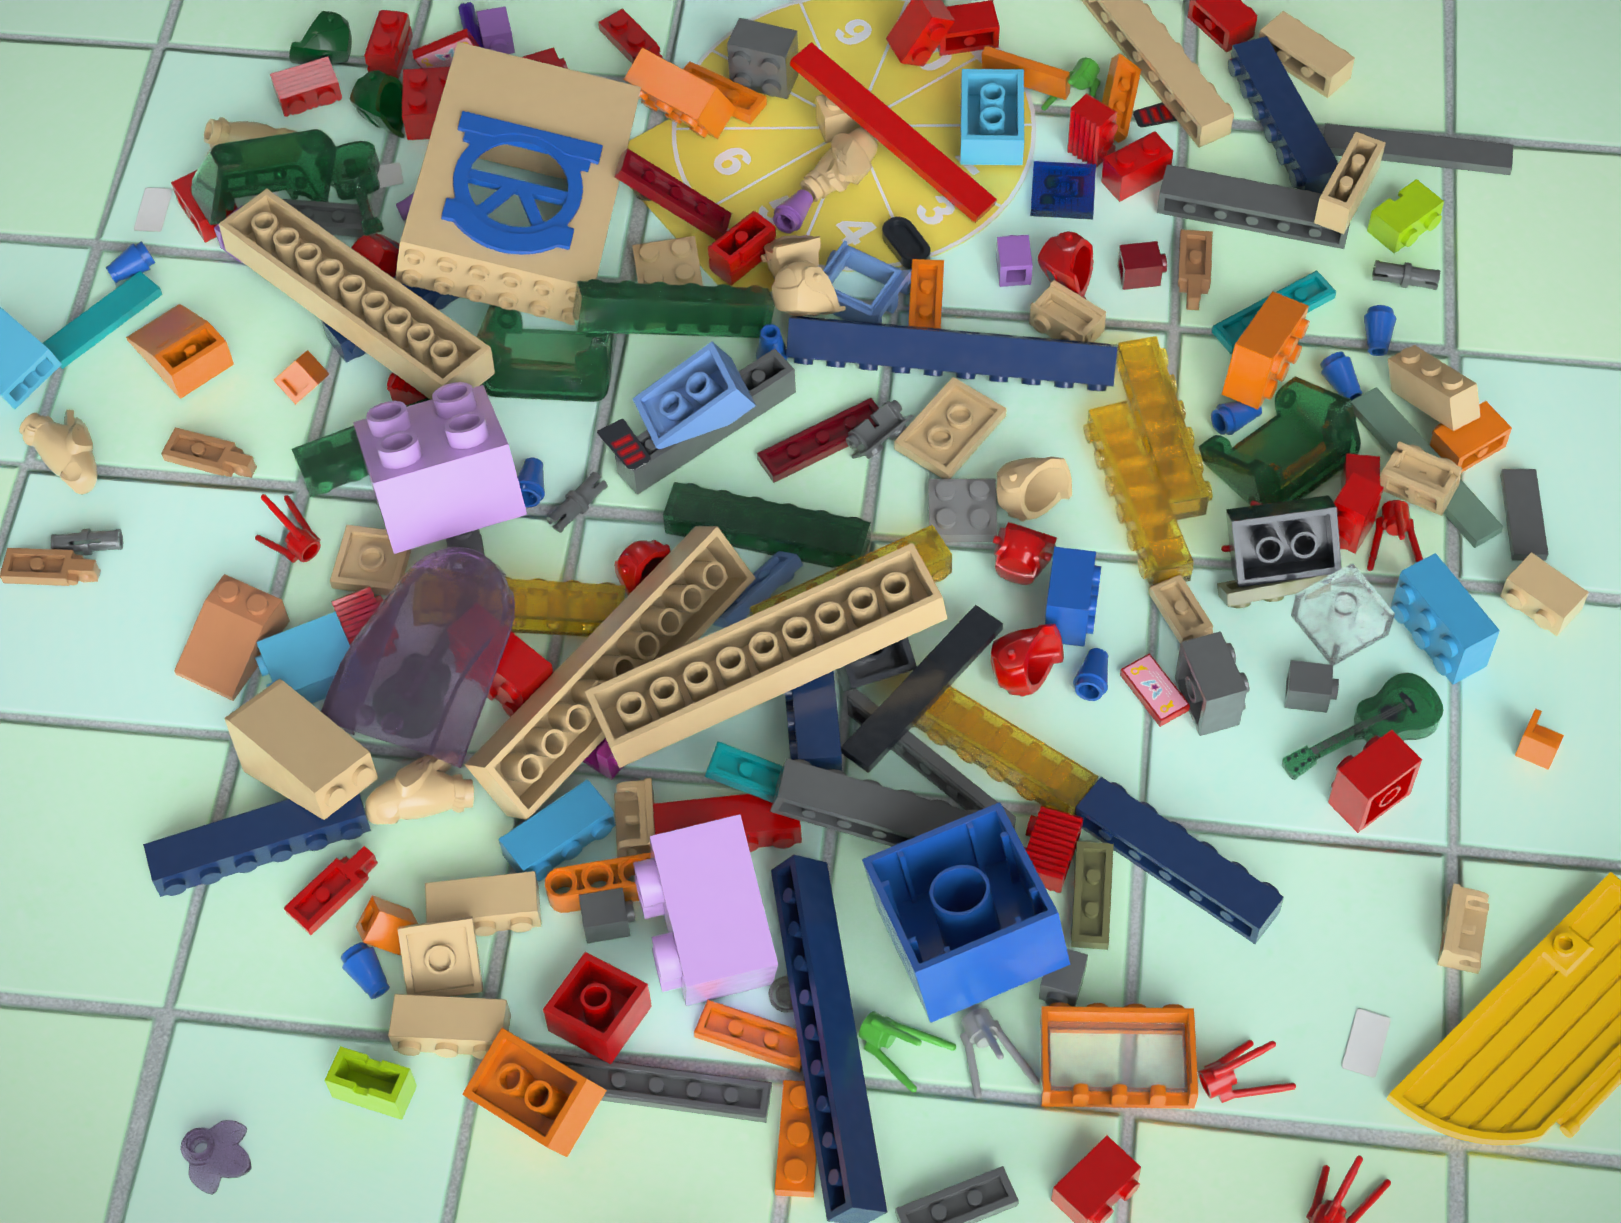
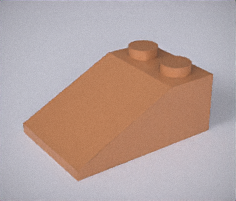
(225, 636)

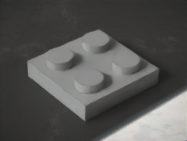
(963, 509)

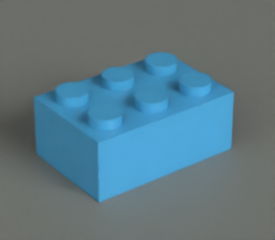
(1444, 619)

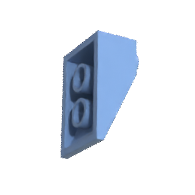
(694, 398)

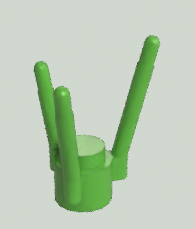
(1081, 77)
(882, 1032)

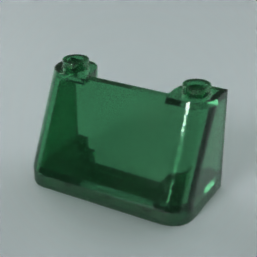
(289, 162)
(544, 361)
(1291, 450)

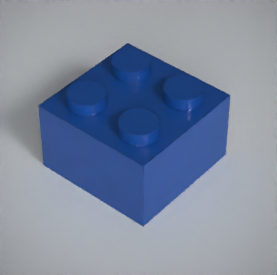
(1073, 594)

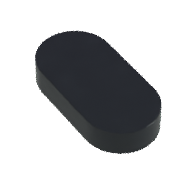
(905, 241)

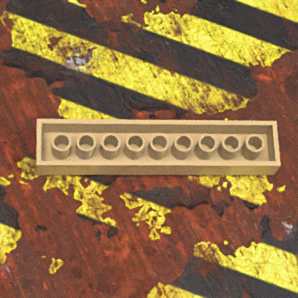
(354, 296)
(766, 654)
(557, 723)

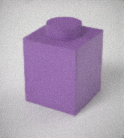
(496, 30)
(1014, 260)

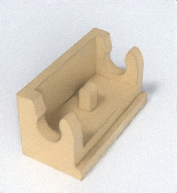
(634, 817)
(1464, 929)

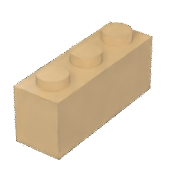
(1308, 54)
(1349, 182)
(1434, 387)
(493, 901)
(446, 1024)

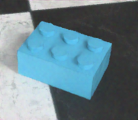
(992, 117)

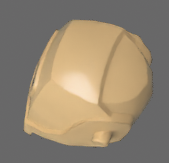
(790, 250)
(804, 291)
(1032, 486)

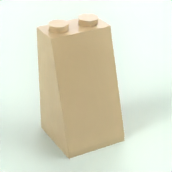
(299, 750)

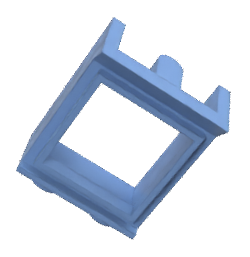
(892, 277)

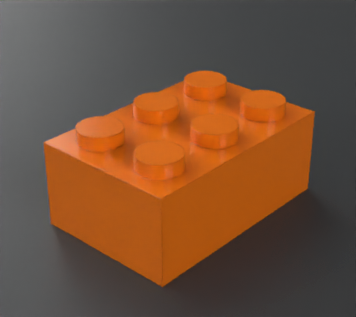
(680, 95)
(1266, 350)

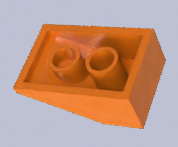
(534, 1092)

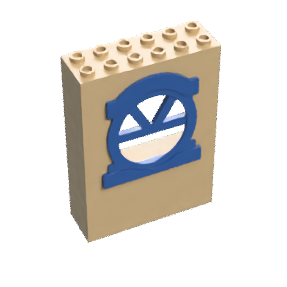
(528, 120)

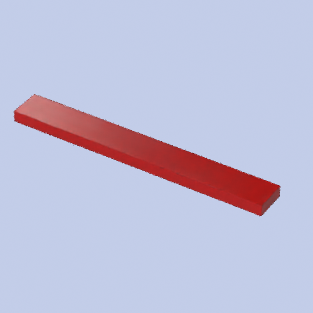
(893, 132)

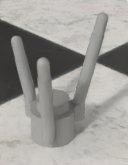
(983, 1032)

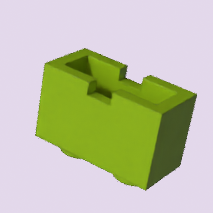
(1404, 220)
(370, 1083)

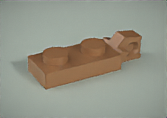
(1194, 265)
(207, 454)
(47, 567)

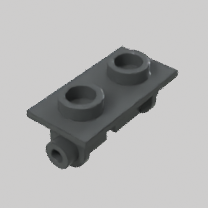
(869, 439)

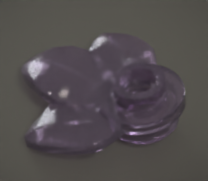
(221, 1157)

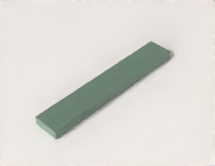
(1389, 428)

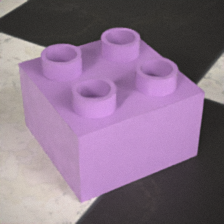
(439, 466)
(711, 911)

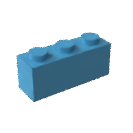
(558, 831)

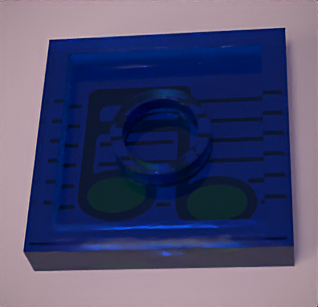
(1063, 190)

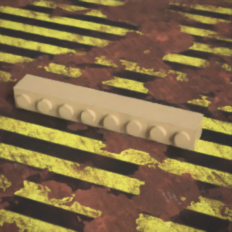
(1165, 68)

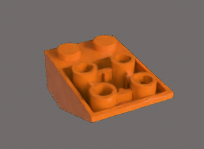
(182, 349)

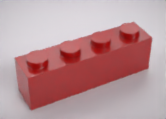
(760, 825)

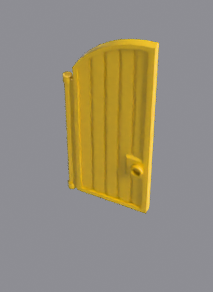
(1537, 1043)

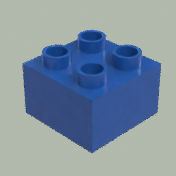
(966, 912)

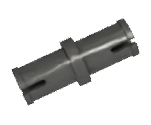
(1406, 275)
(576, 502)
(109, 541)

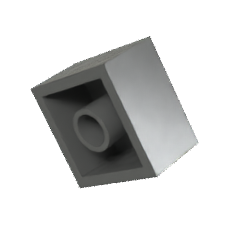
(762, 56)
(1211, 683)

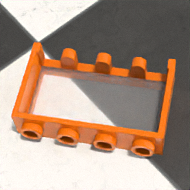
(1118, 1056)

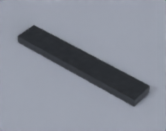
(921, 688)

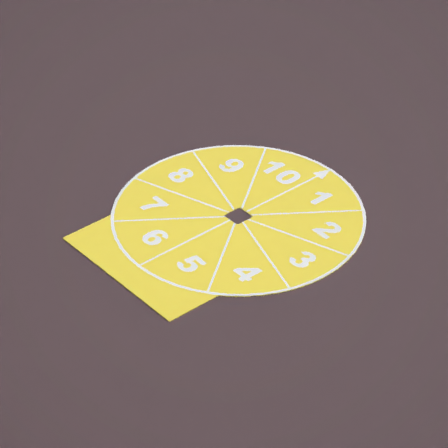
(766, 161)

